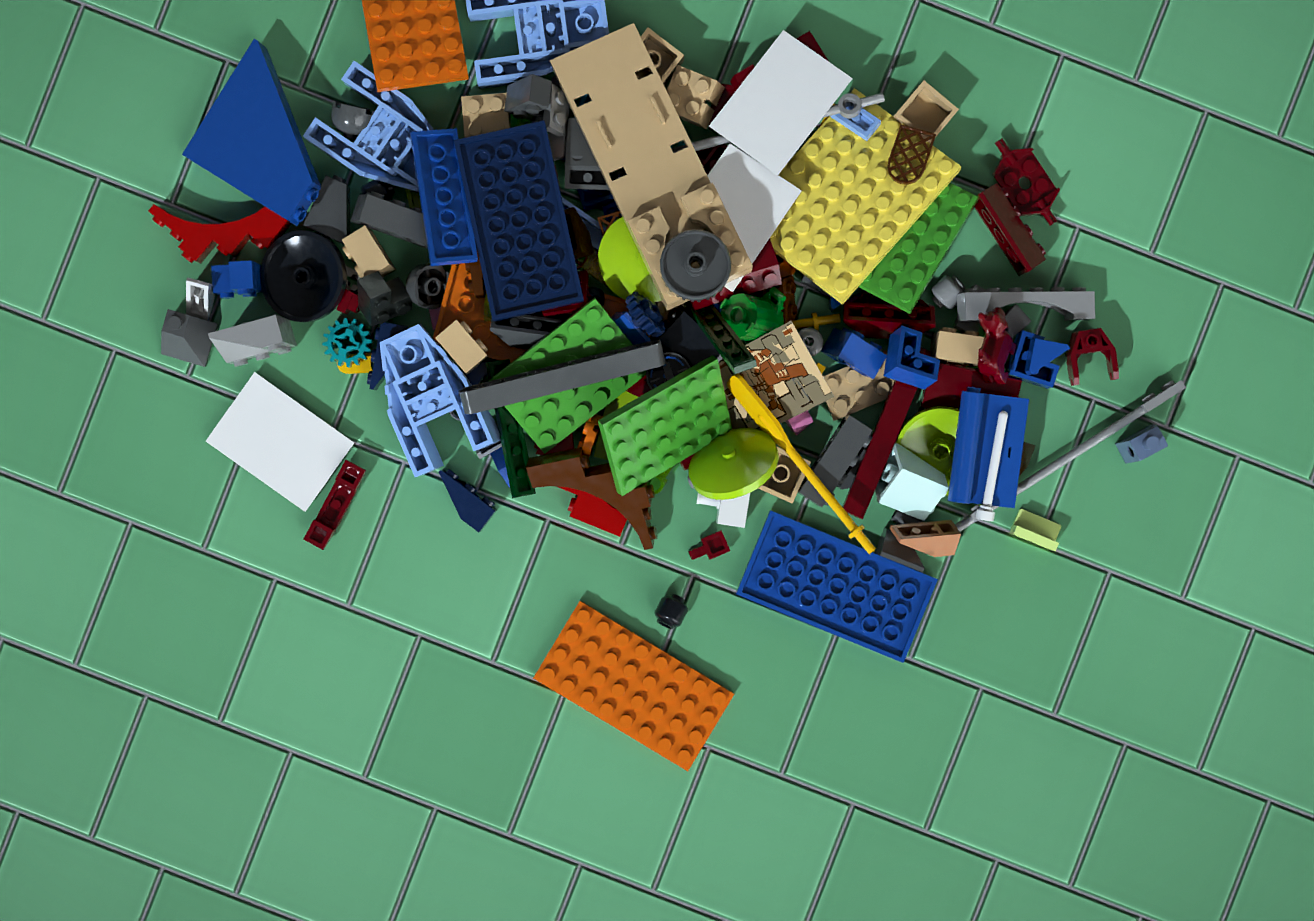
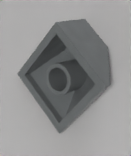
(186, 337)
(890, 548)

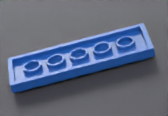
(443, 198)

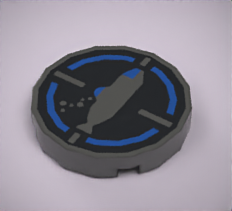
(674, 365)

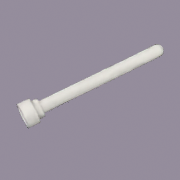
(985, 510)

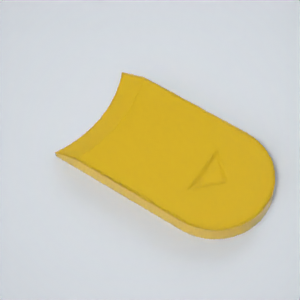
(364, 367)

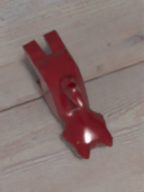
(995, 346)

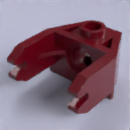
(1080, 345)

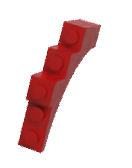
(231, 237)
(587, 506)

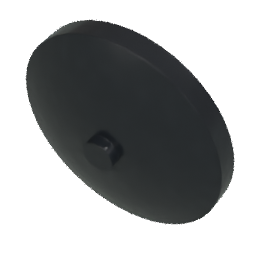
(303, 276)

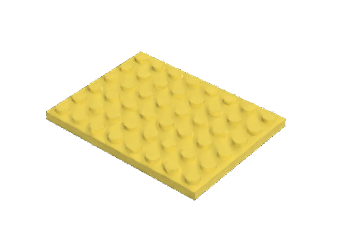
(850, 204)

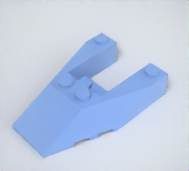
(543, 33)
(384, 146)
(422, 387)

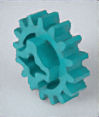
(344, 351)

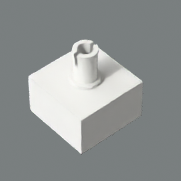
(730, 511)

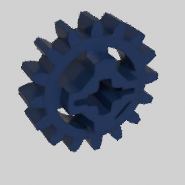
(645, 314)

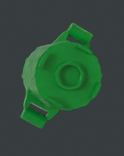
(753, 316)

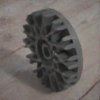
(695, 282)

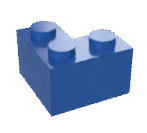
(236, 278)
(850, 349)
(906, 362)
(1044, 377)

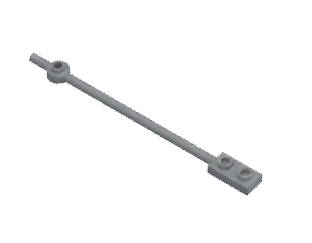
(845, 101)
(1149, 403)

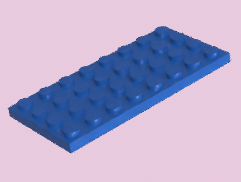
(836, 586)

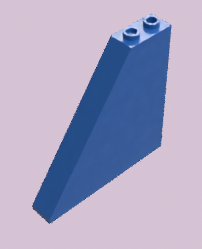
(255, 140)

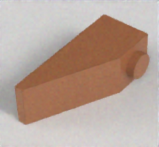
(931, 538)

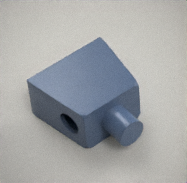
(1143, 443)

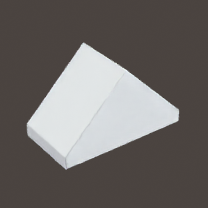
(199, 298)

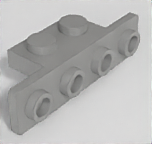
(557, 120)

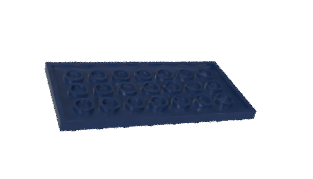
(518, 221)

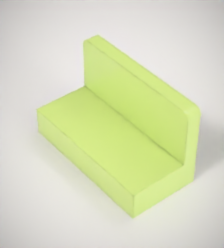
(1036, 529)

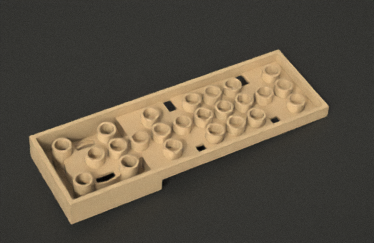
(633, 128)

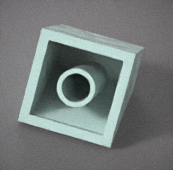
(910, 484)

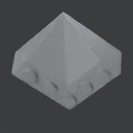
(254, 340)

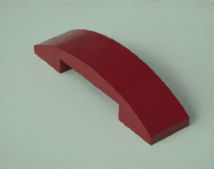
(335, 505)

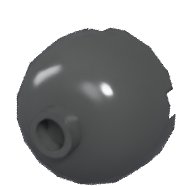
(350, 119)
(427, 285)

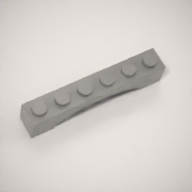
(1071, 304)

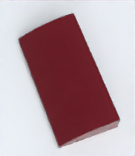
(956, 378)

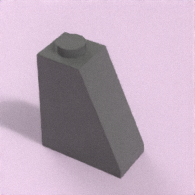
(331, 210)

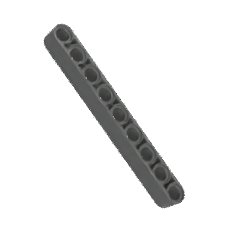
(562, 377)

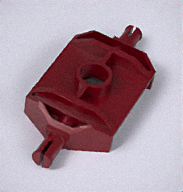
(1019, 164)

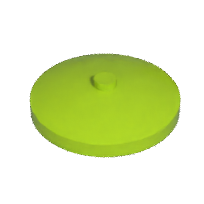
(623, 265)
(932, 436)
(734, 464)

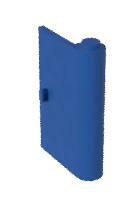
(974, 447)

